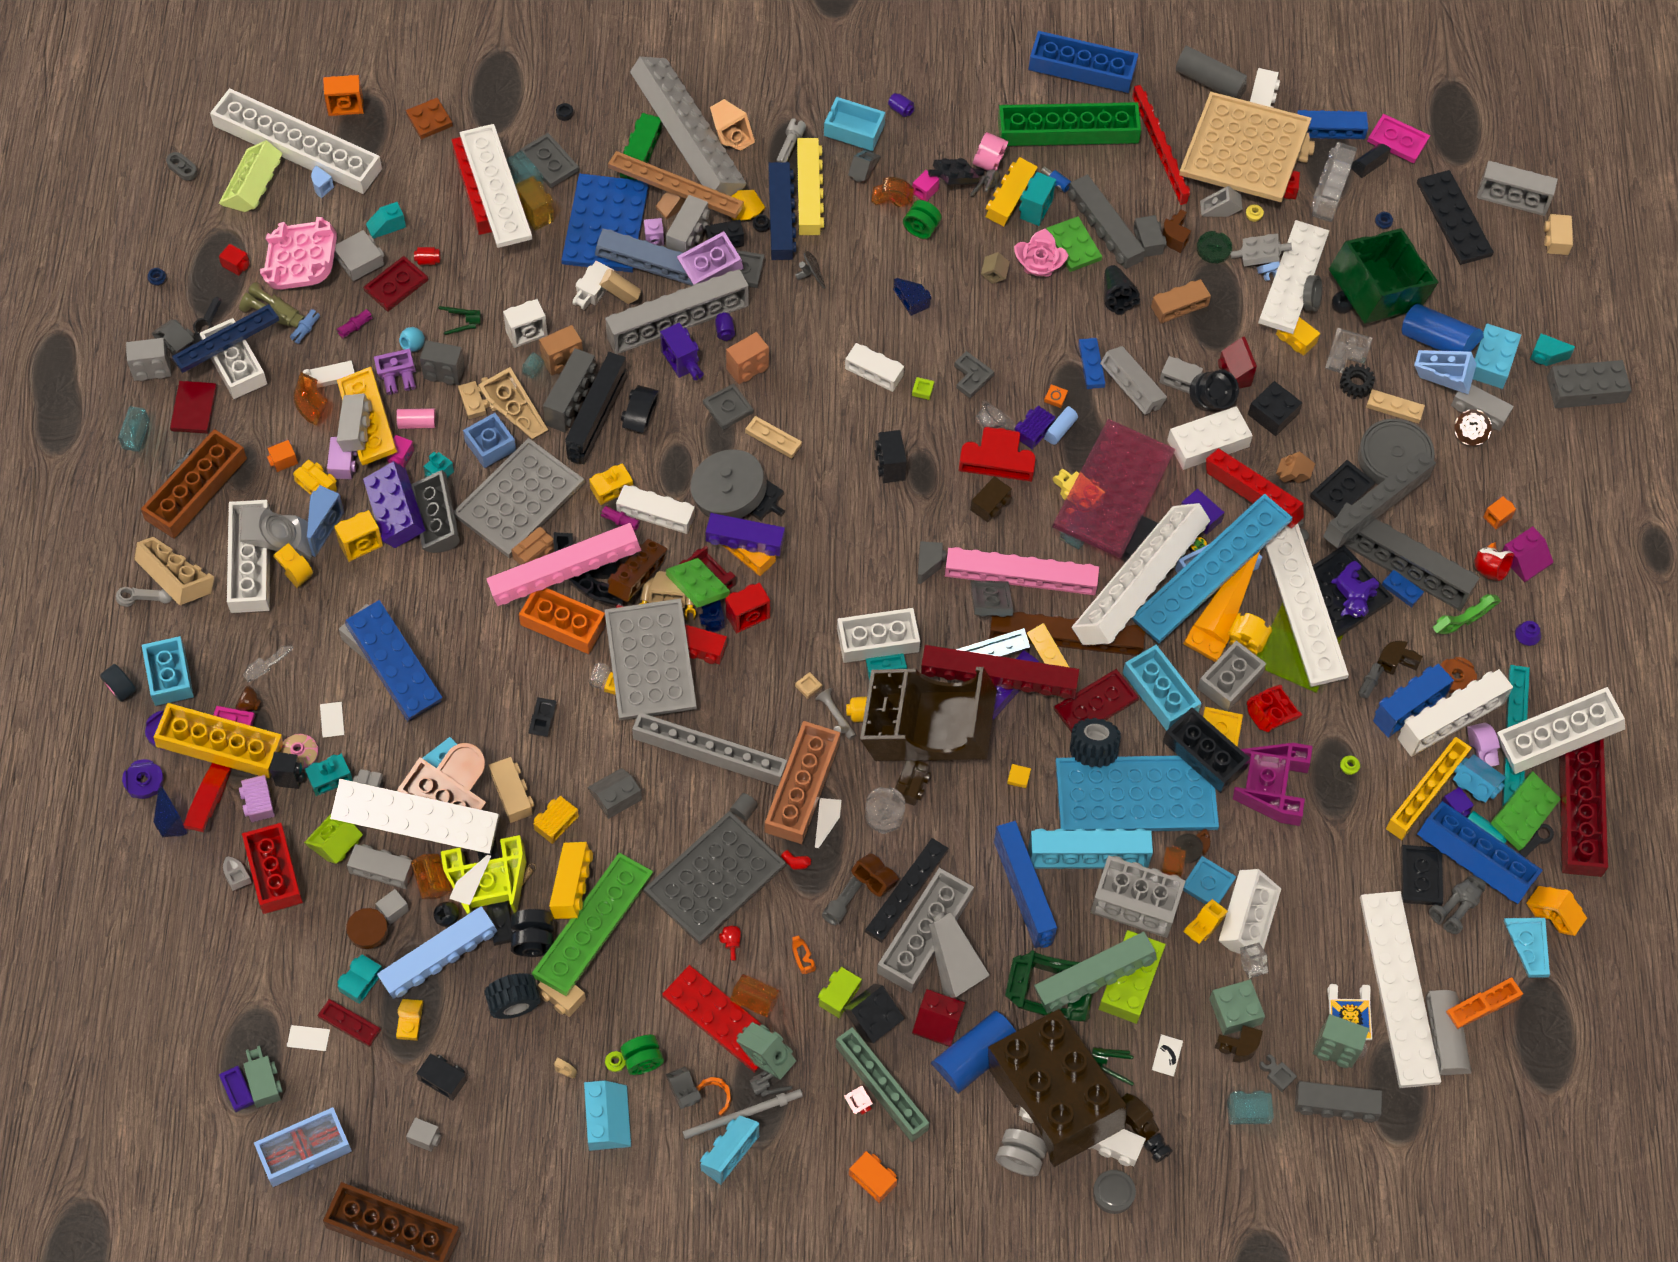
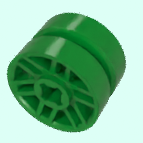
(922, 219)
(642, 1054)

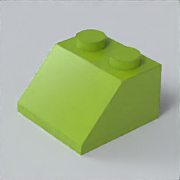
(333, 839)

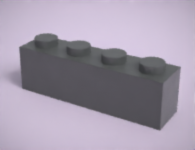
(1338, 1101)

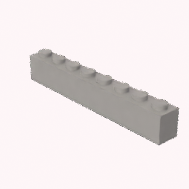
(709, 749)

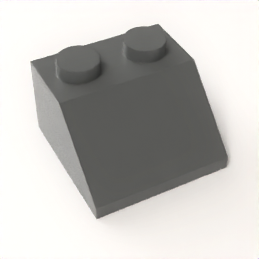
(616, 792)

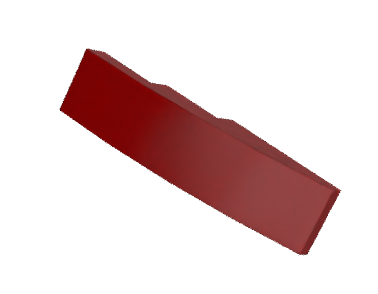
(207, 797)

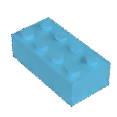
(1160, 686)

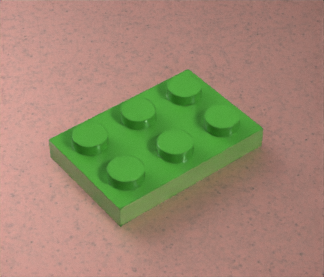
(1077, 242)
(697, 582)

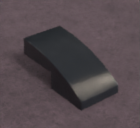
(542, 717)

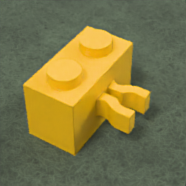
(609, 484)

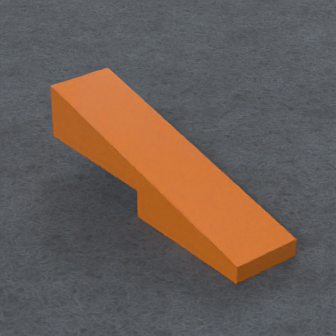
(1485, 1003)

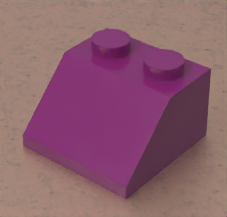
(1530, 554)

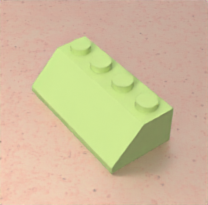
(251, 177)

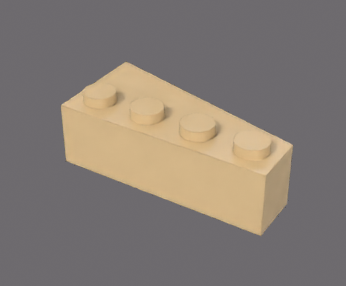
(172, 571)

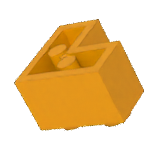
(1558, 907)

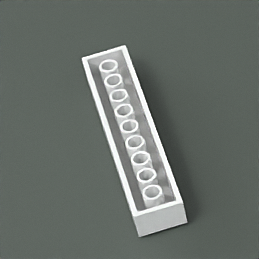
(296, 140)
(1141, 574)

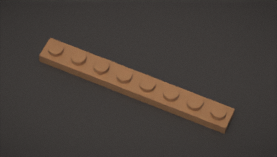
(675, 184)

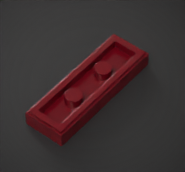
(349, 1022)

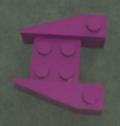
(1268, 781)

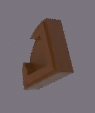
(1205, 839)

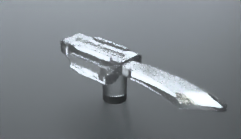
(261, 667)

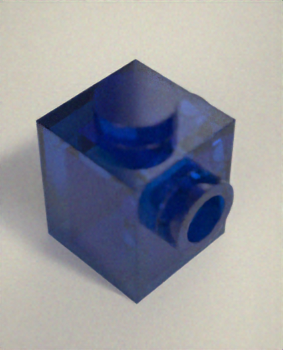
(712, 616)

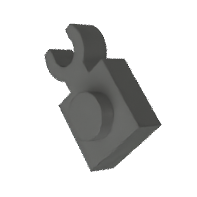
(1279, 1074)

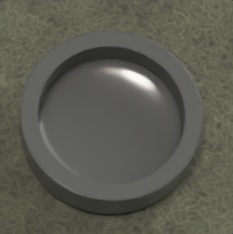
(1312, 293)
(1114, 1191)

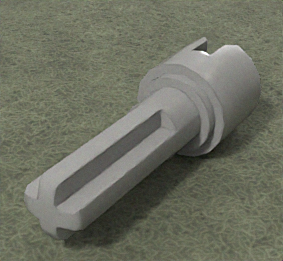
(793, 132)

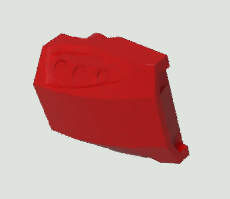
(1272, 709)

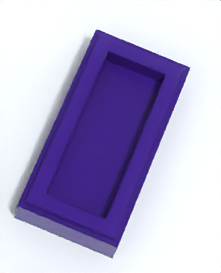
(236, 1089)

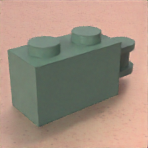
(262, 1079)

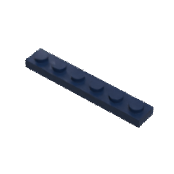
(225, 338)

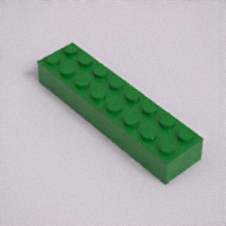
(1069, 124)

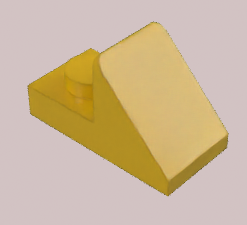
(409, 1019)

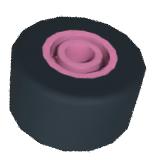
(118, 682)

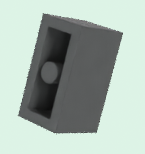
(1148, 233)

